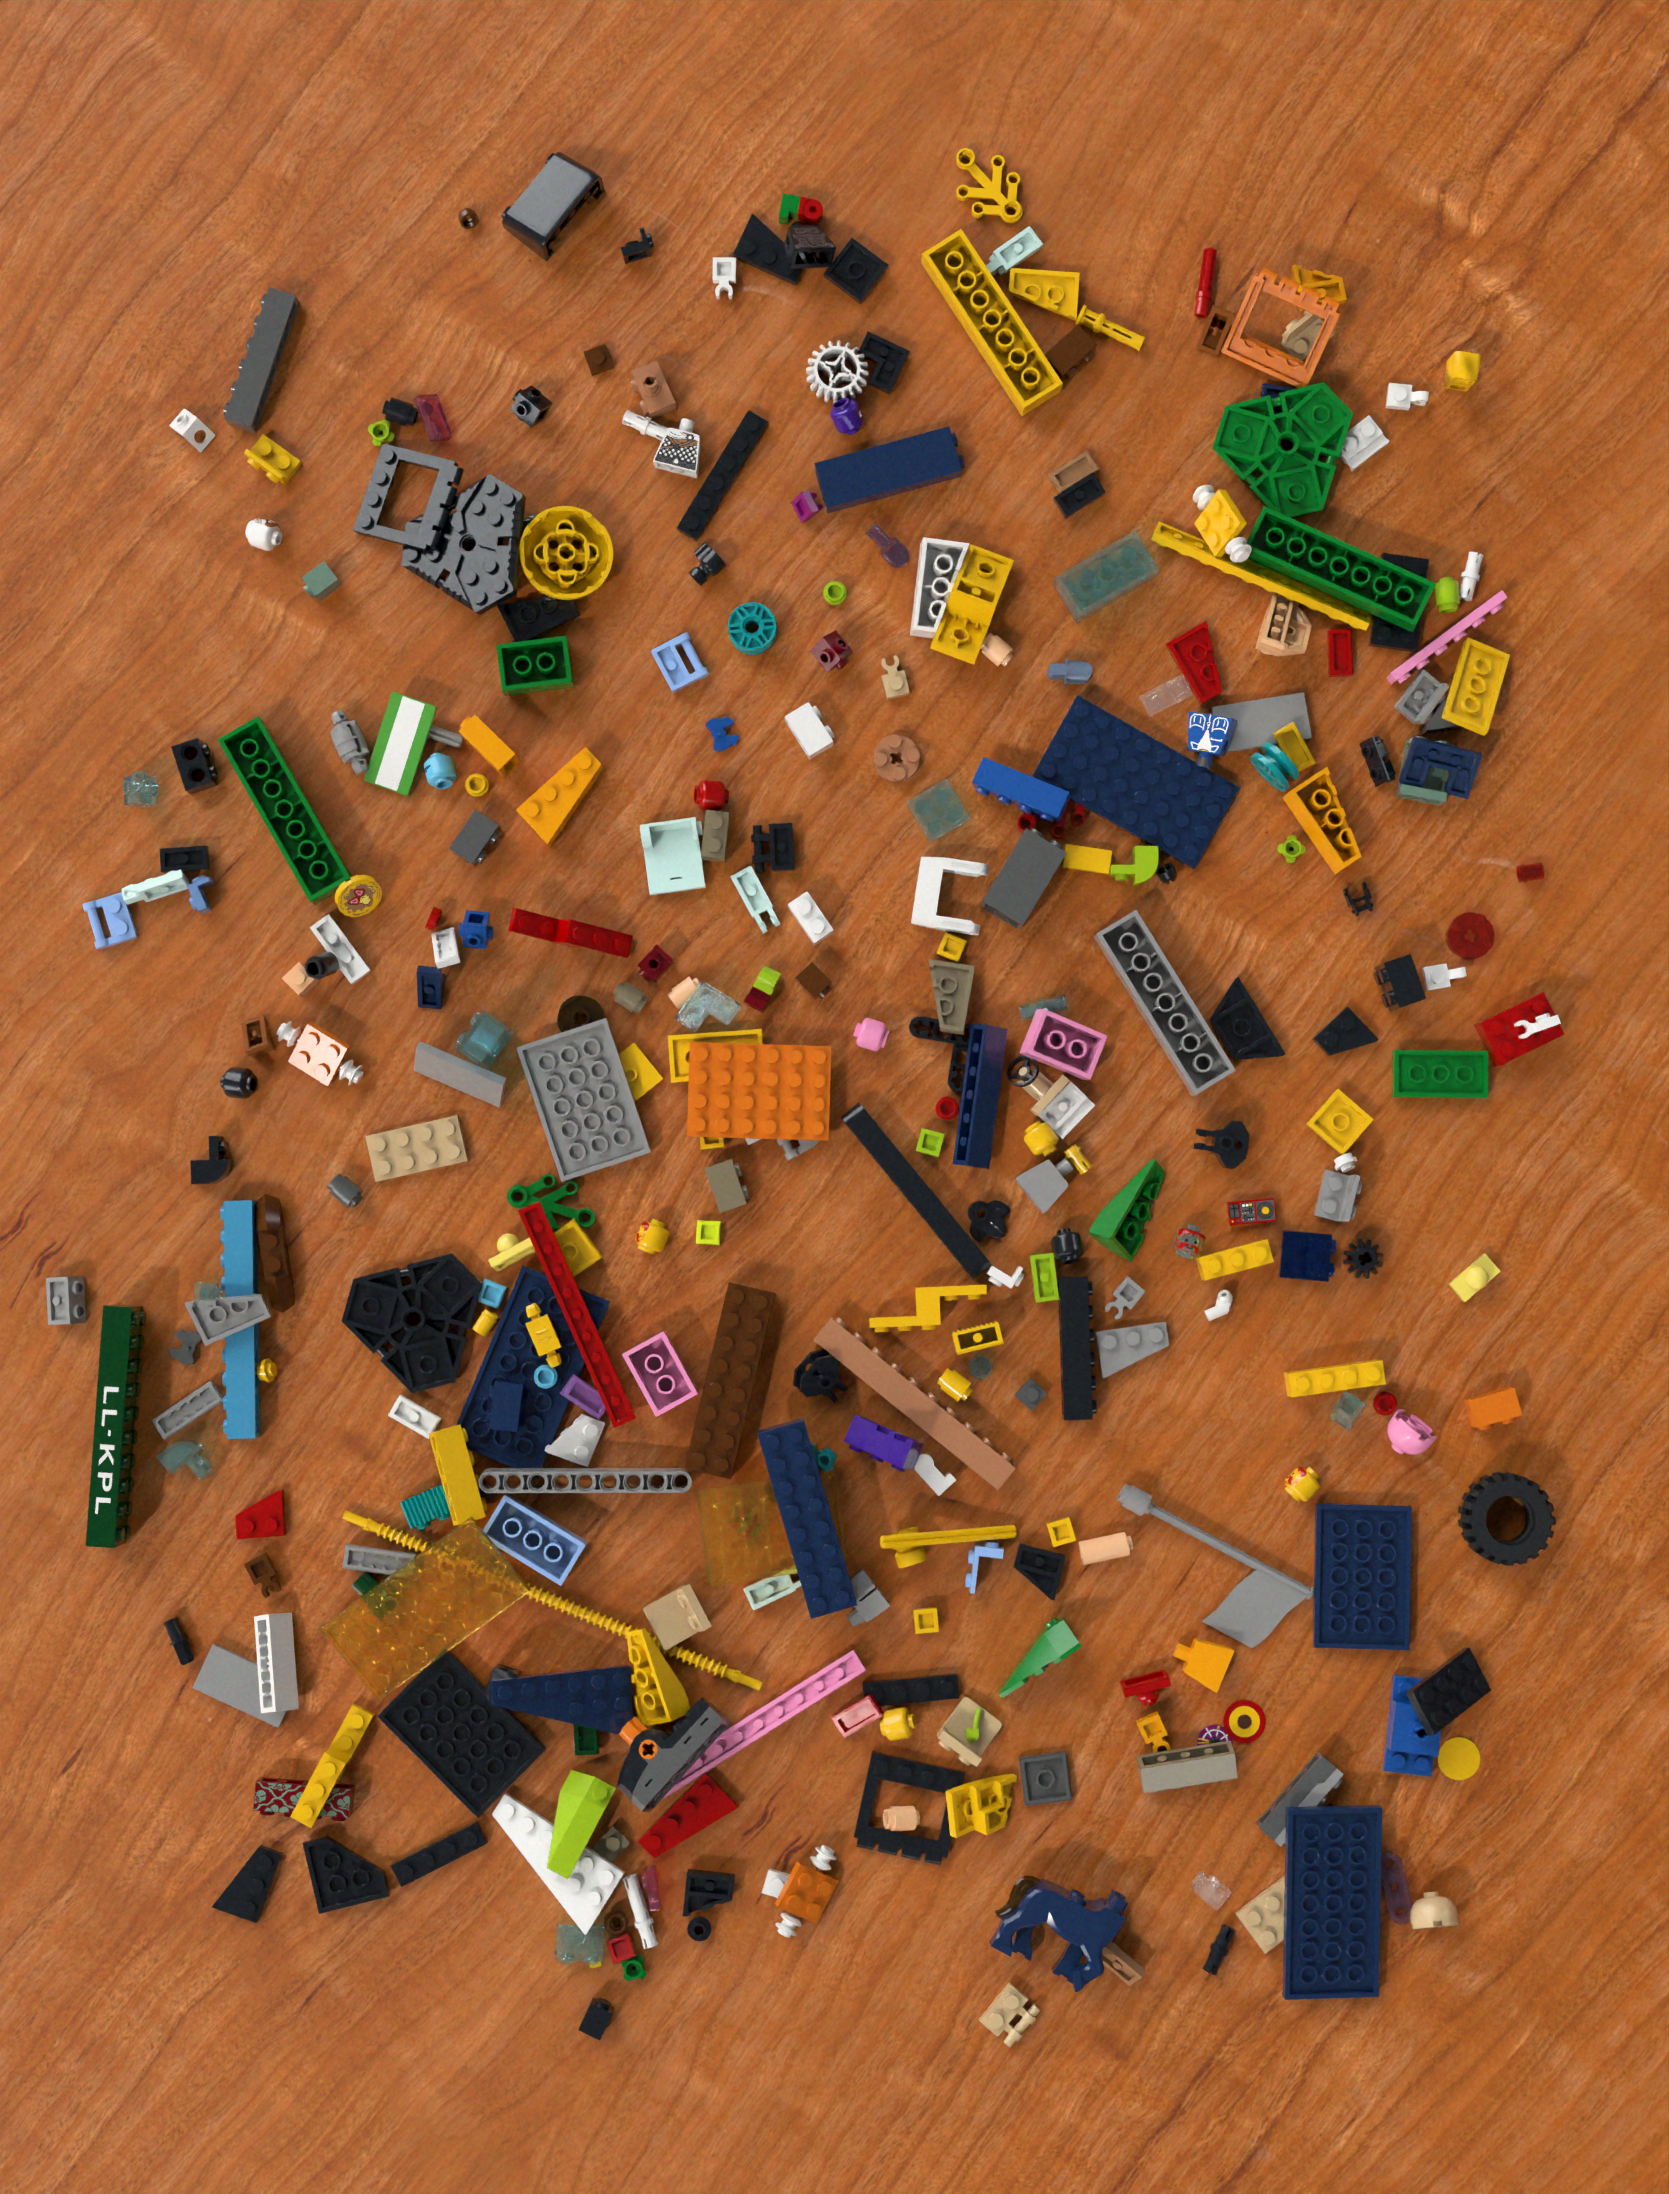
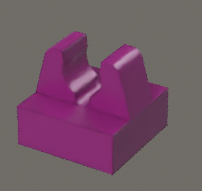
(806, 506)

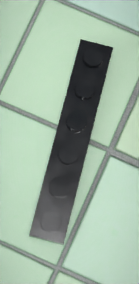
(722, 475)

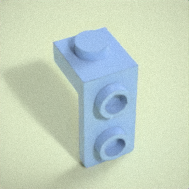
(989, 1549)

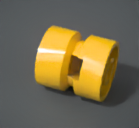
(909, 1555)

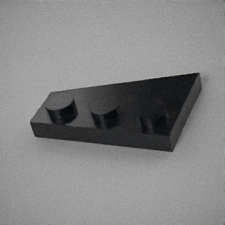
(536, 617)

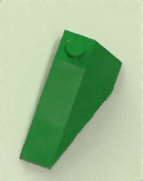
(1123, 1219)
(1051, 1645)

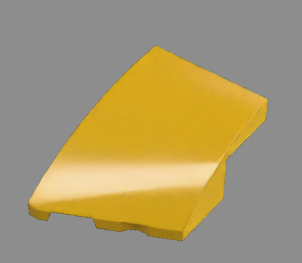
(979, 1805)

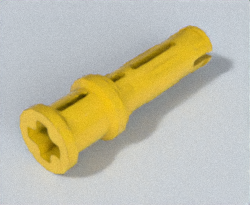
(1099, 320)

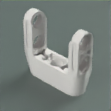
(928, 893)

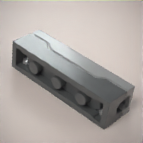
(1305, 1790)

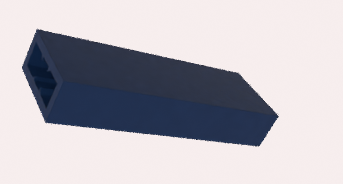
(889, 469)

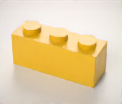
(1234, 1259)

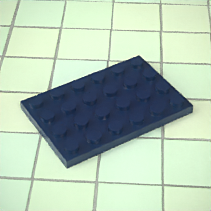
(1362, 1576)

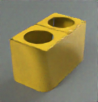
(1460, 369)

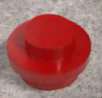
(947, 1108)
(1384, 1403)

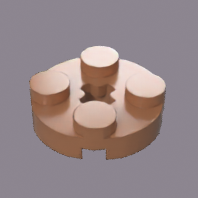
(909, 755)

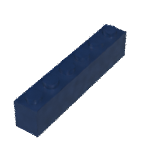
(980, 1096)

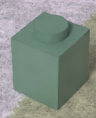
(320, 582)

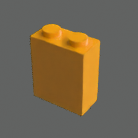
(488, 745)

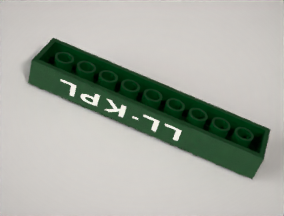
(114, 1426)

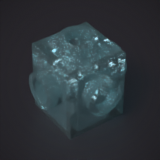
(140, 789)

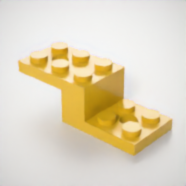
(972, 604)

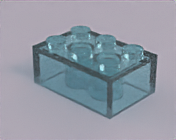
(484, 1039)

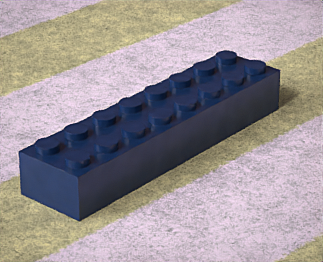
(807, 1517)

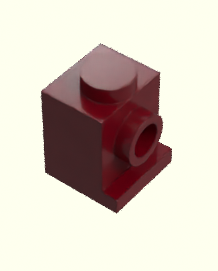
(664, 963)

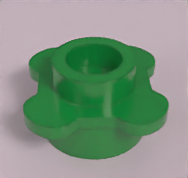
(639, 1972)

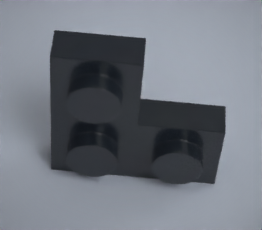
(889, 360)

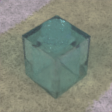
(1347, 1410)

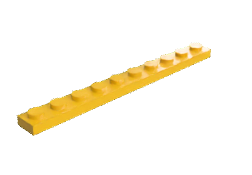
(1263, 576)

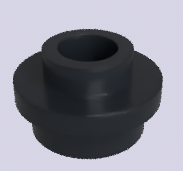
(699, 1921)

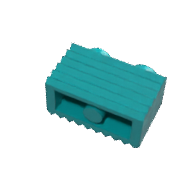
(425, 1507)

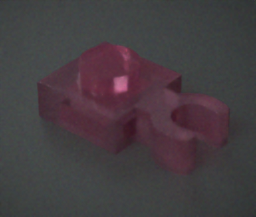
(650, 1881)

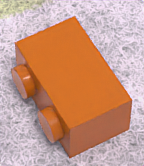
(1493, 1408)

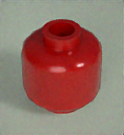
(711, 795)

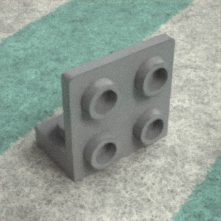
(1337, 1196)

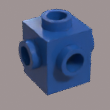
(476, 929)

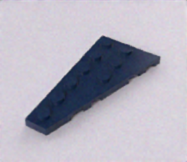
(581, 1697)

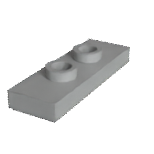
(188, 1410)
(375, 1559)

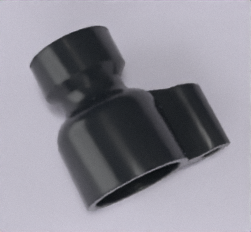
(709, 565)

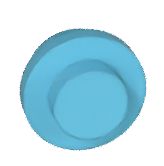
(545, 1376)

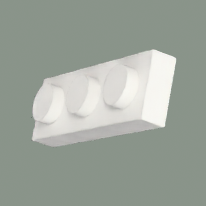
(337, 943)

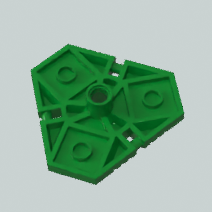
(1292, 479)

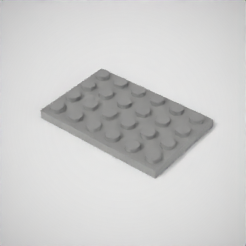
(584, 1099)

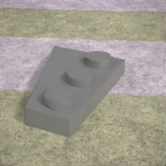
(226, 1315)
(1128, 1345)

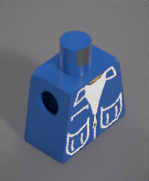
(1209, 736)

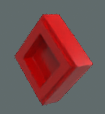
(621, 1948)

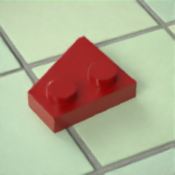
(263, 1518)

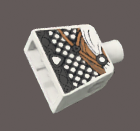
(679, 450)

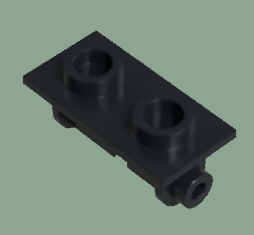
(1373, 751)

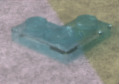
(707, 1001)

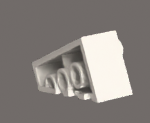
(936, 575)

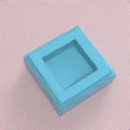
(492, 1293)

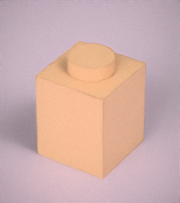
(299, 980)

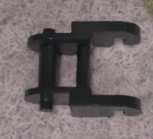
(1351, 902)

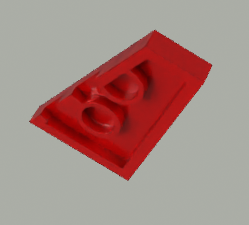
(1196, 661)

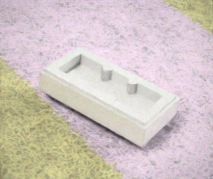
(445, 948)

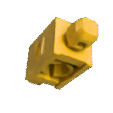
(543, 1335)

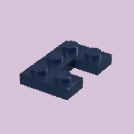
(1459, 761)

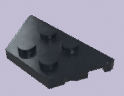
(1243, 1026)

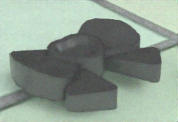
(189, 1347)

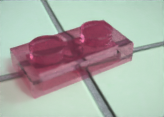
(433, 417)

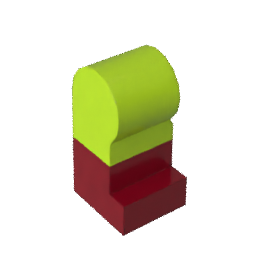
(762, 989)

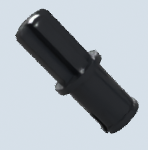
(179, 1641)

